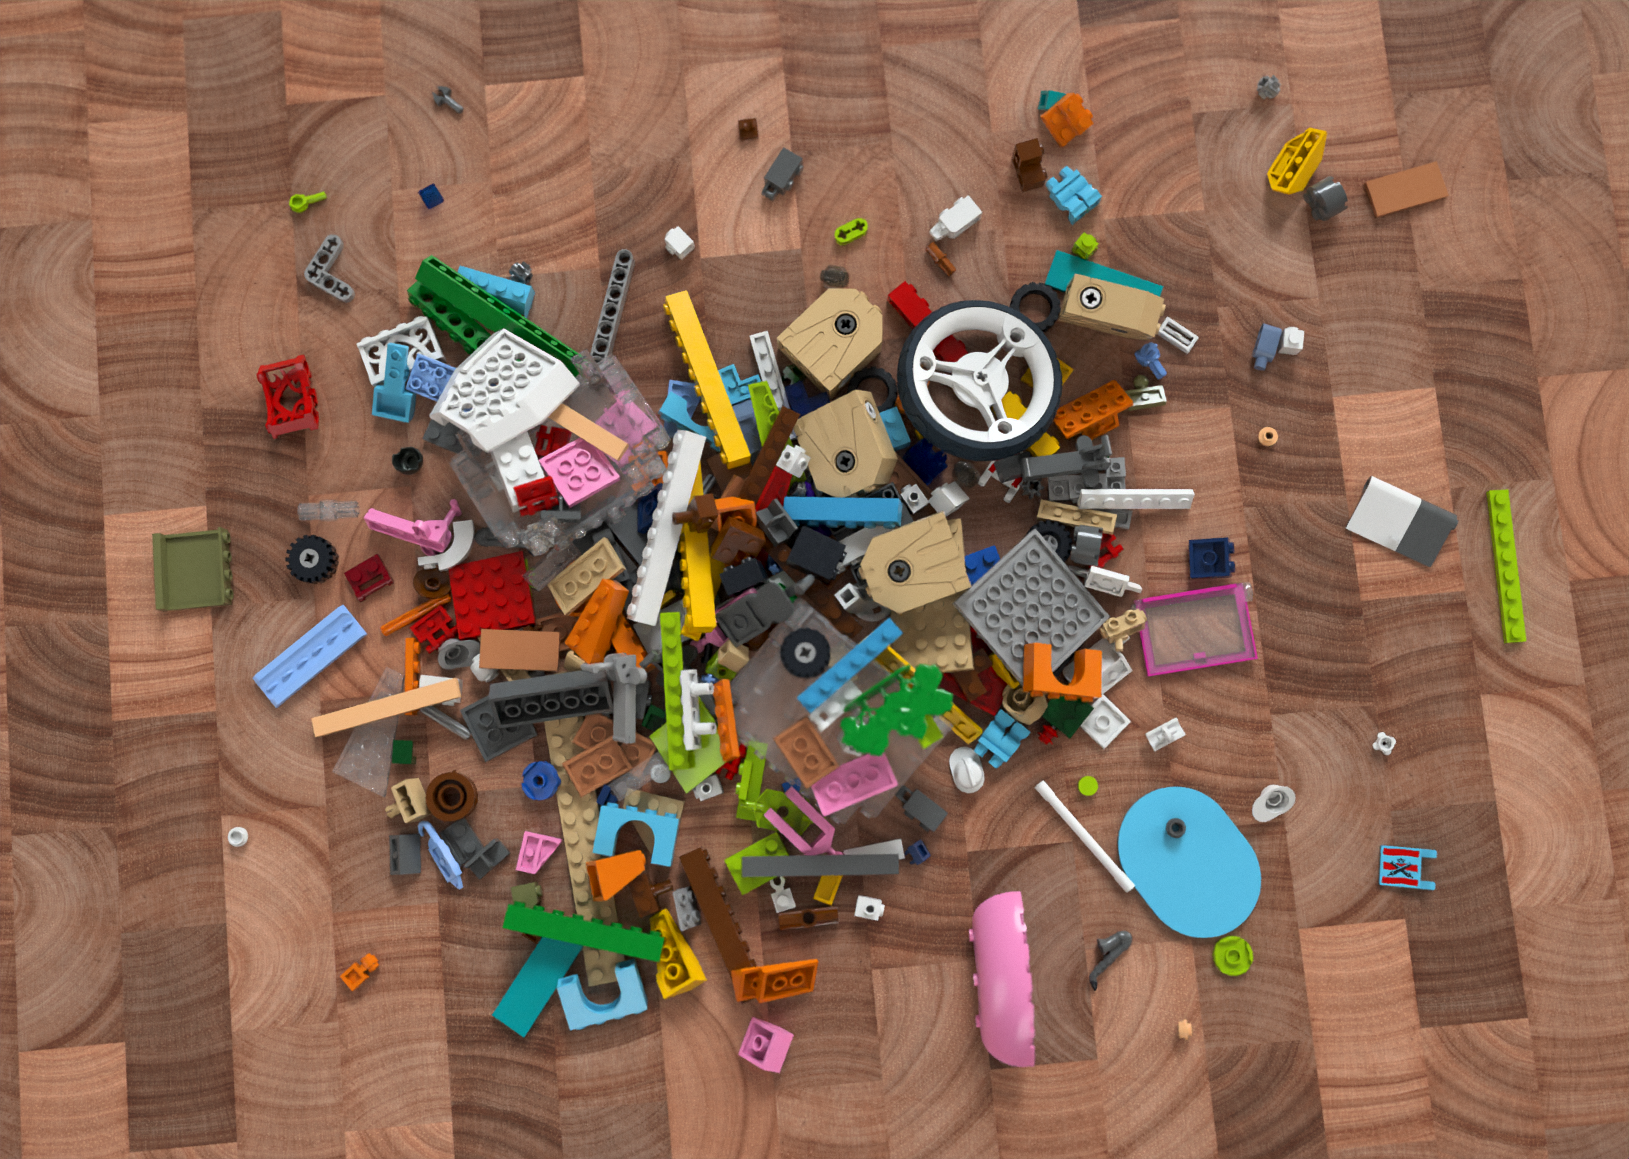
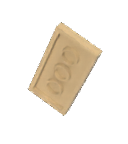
(583, 576)

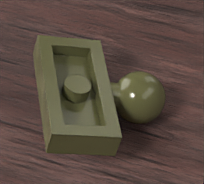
(1145, 397)

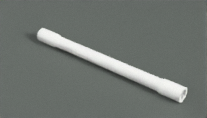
(1119, 876)

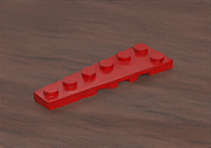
(775, 489)

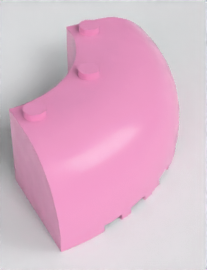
(1003, 979)

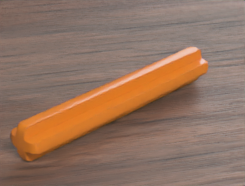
(413, 615)

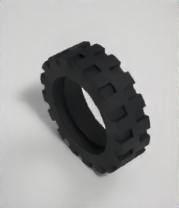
(1044, 291)
(880, 374)

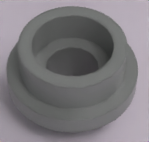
(798, 489)
(1182, 828)

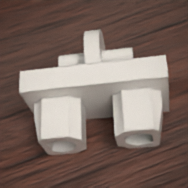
(1165, 734)

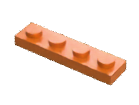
(412, 667)
(726, 721)

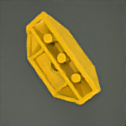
(1297, 161)

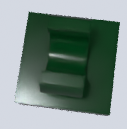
(794, 374)

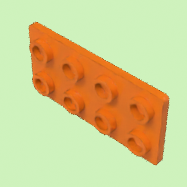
(1093, 412)

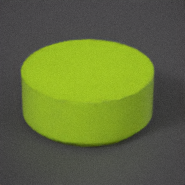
(1087, 785)

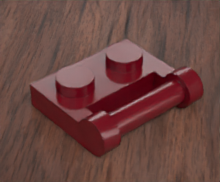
(367, 572)

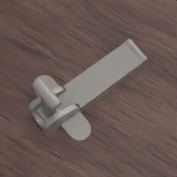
(626, 675)

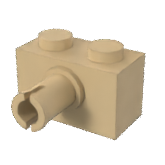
(409, 801)

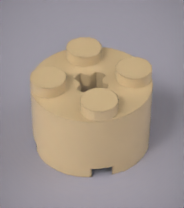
(1022, 705)

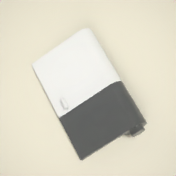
(1401, 521)

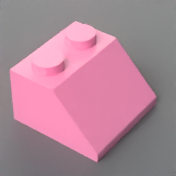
(765, 1045)

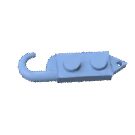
(442, 855)

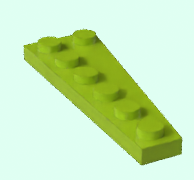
(765, 413)

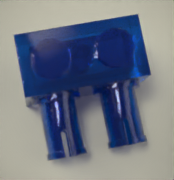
(925, 461)

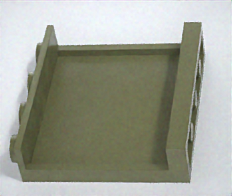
(192, 570)

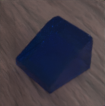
(431, 196)

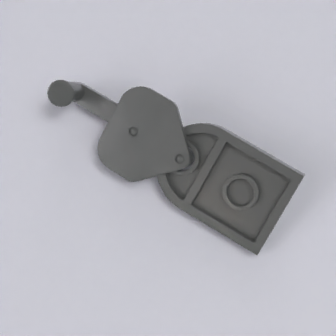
(758, 611)

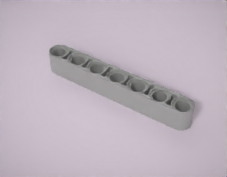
(613, 304)

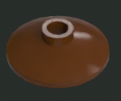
(432, 577)

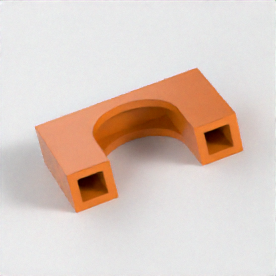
(1039, 678)

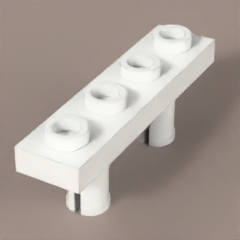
(691, 715)

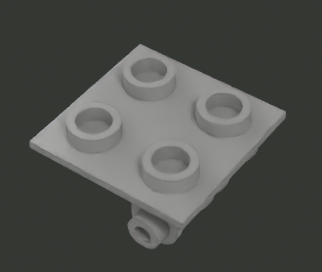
(686, 908)

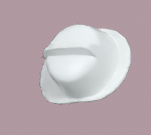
(966, 769)
(1273, 802)

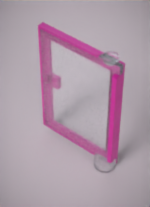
(1197, 629)

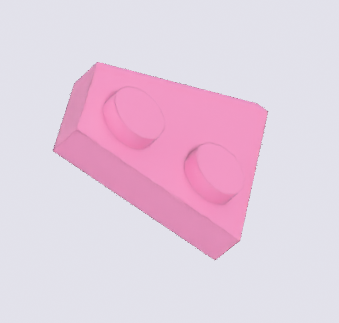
(536, 851)

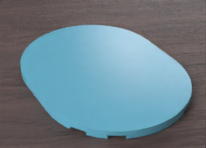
(1191, 882)

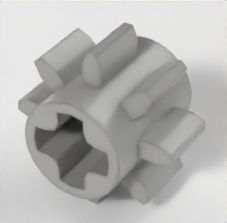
(1268, 87)

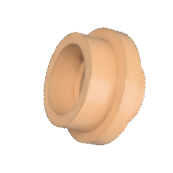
(1262, 436)
(1185, 1029)

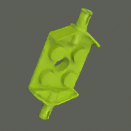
(774, 799)

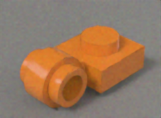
(356, 974)

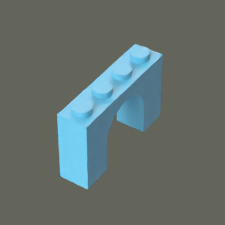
(614, 818)
(582, 1012)

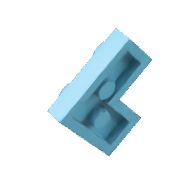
(735, 388)

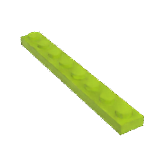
(1506, 566)
(672, 670)

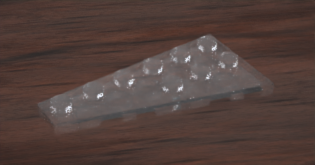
(370, 747)

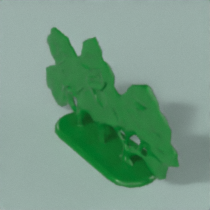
(900, 712)

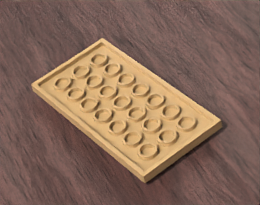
(936, 630)

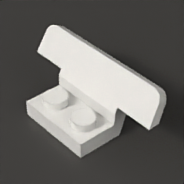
(1105, 580)
(1113, 665)

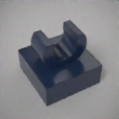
(606, 795)
(918, 852)

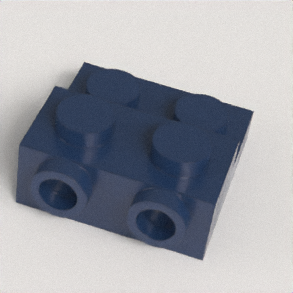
(645, 509)
(1211, 558)

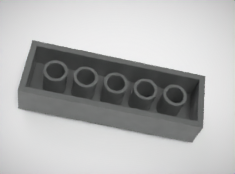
(550, 698)

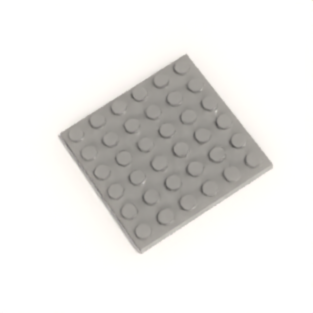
(1030, 600)

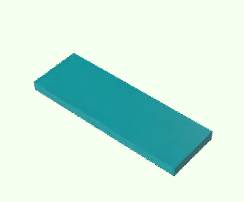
(1066, 265)
(535, 984)

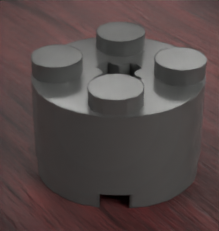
(1326, 199)
(1087, 546)

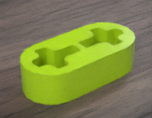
(849, 227)

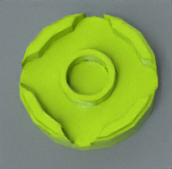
(1232, 955)

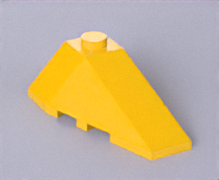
(678, 966)

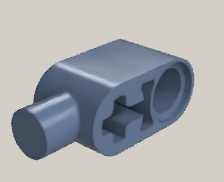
(1266, 345)

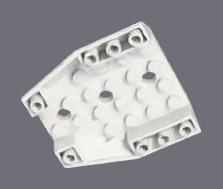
(521, 400)

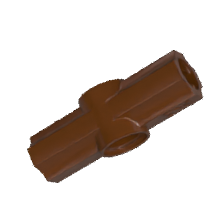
(822, 916)

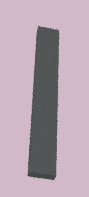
(819, 865)

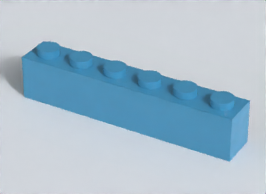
(844, 511)
(849, 665)

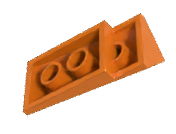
(774, 981)

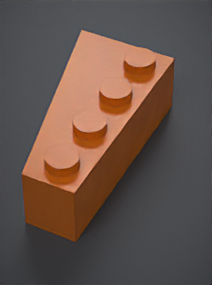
(597, 622)
(626, 641)

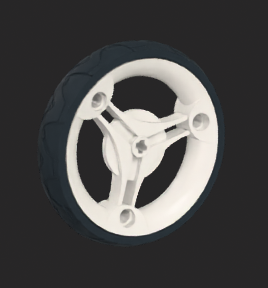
(979, 380)

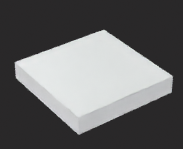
(1104, 722)

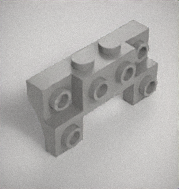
(1068, 488)

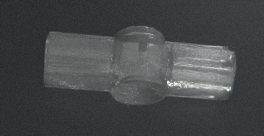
(328, 510)

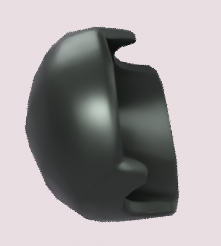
(408, 460)

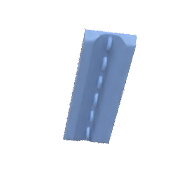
(430, 377)
(309, 656)

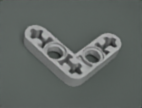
(323, 275)

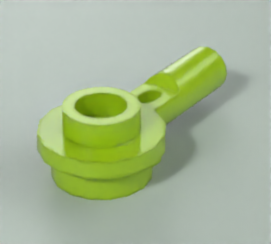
(300, 203)

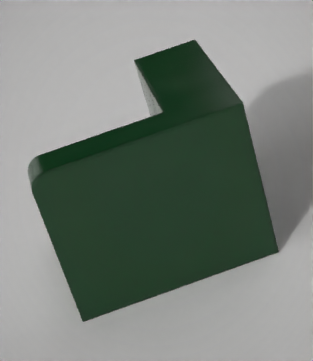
(654, 718)
(403, 752)

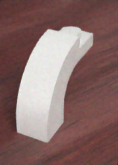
(457, 553)
(855, 599)

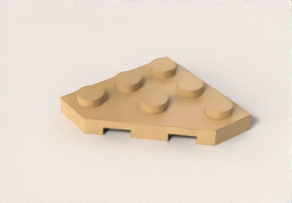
(661, 804)

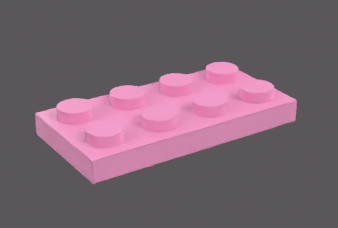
(854, 783)

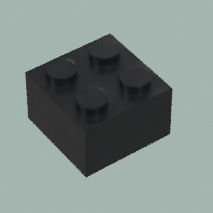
(741, 577)

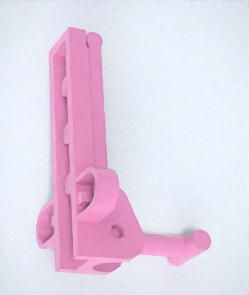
(430, 535)

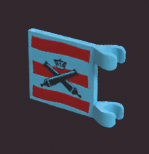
(1403, 867)

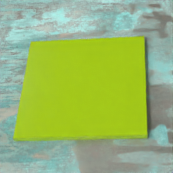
(701, 761)

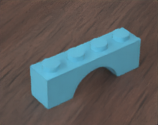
(675, 410)

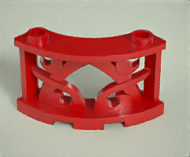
(305, 418)

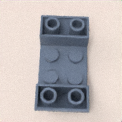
(748, 426)

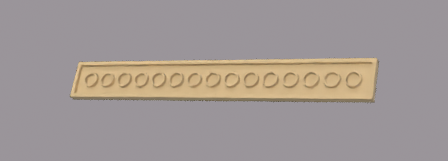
(579, 827)

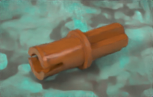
(940, 259)

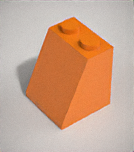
(613, 873)

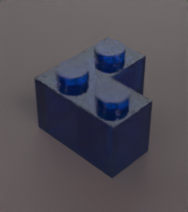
(799, 399)

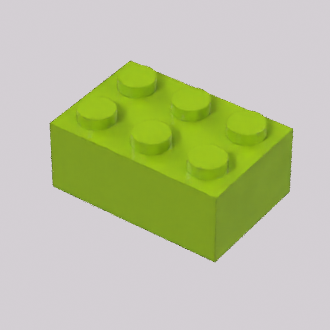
(768, 846)

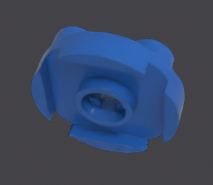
(550, 777)

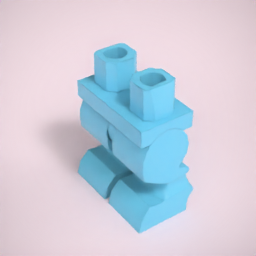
(1070, 190)
(1001, 745)

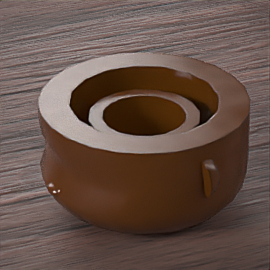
(436, 796)

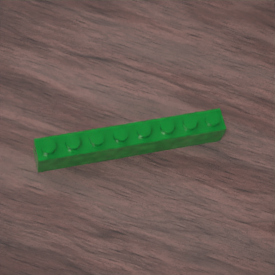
(584, 932)

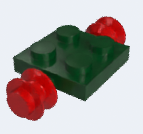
(1063, 716)

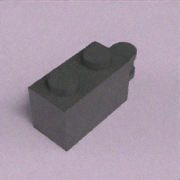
(782, 174)
(922, 809)

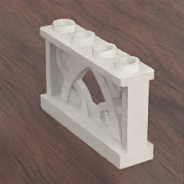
(399, 334)

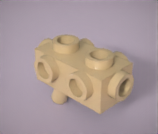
(1120, 628)

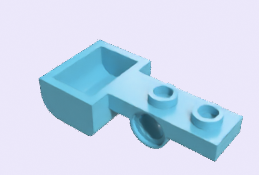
(391, 398)

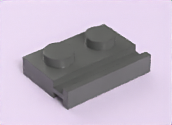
(462, 840)

